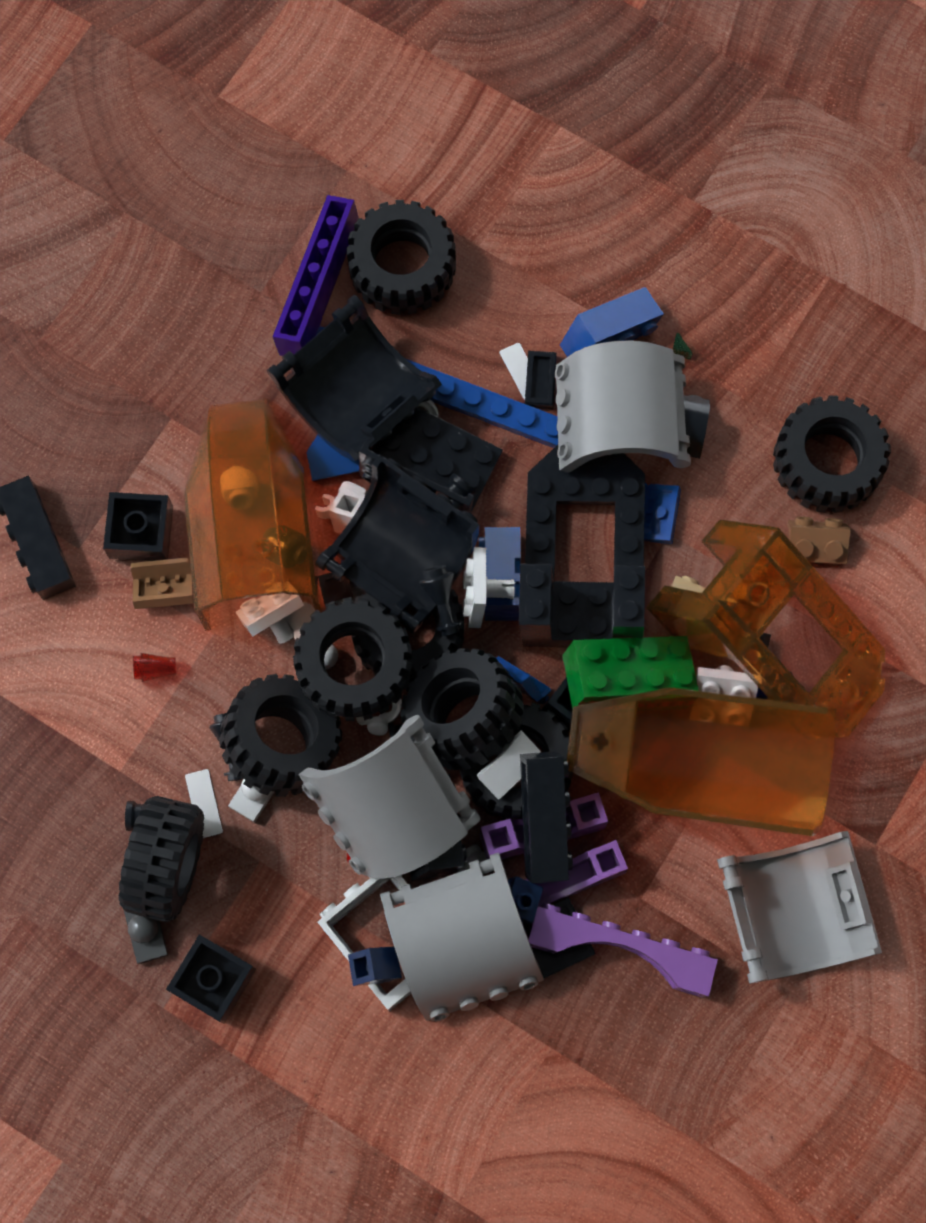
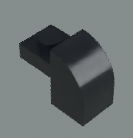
(696, 422)

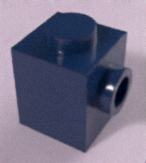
(526, 898)
(374, 966)

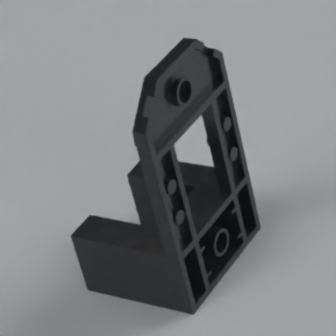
(562, 611)

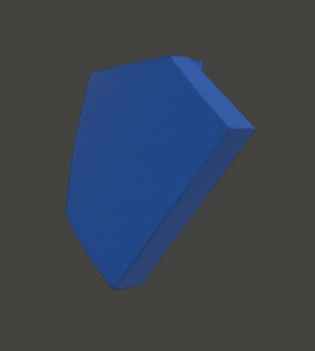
(326, 462)
(661, 512)
(528, 685)

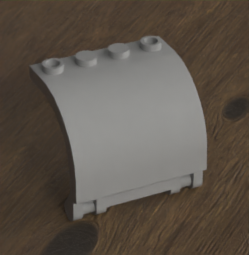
(621, 402)
(392, 805)
(800, 908)
(461, 940)

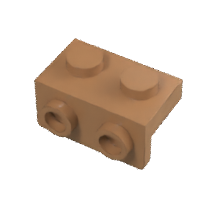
(820, 540)
(162, 583)

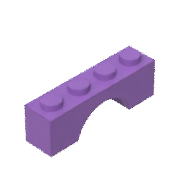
(506, 837)

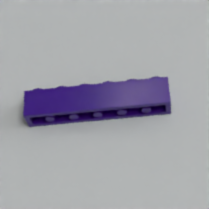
(316, 275)

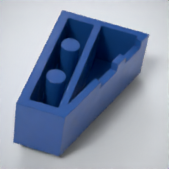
(614, 321)
(502, 563)

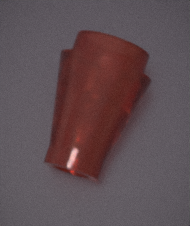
(153, 666)

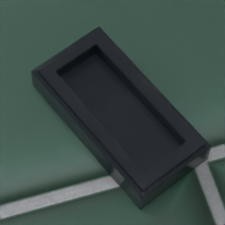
(540, 379)

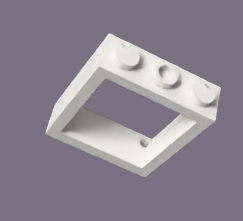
(333, 913)

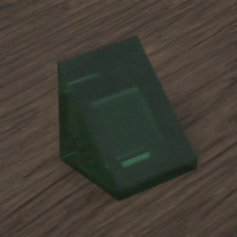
(681, 347)

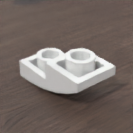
(504, 770)

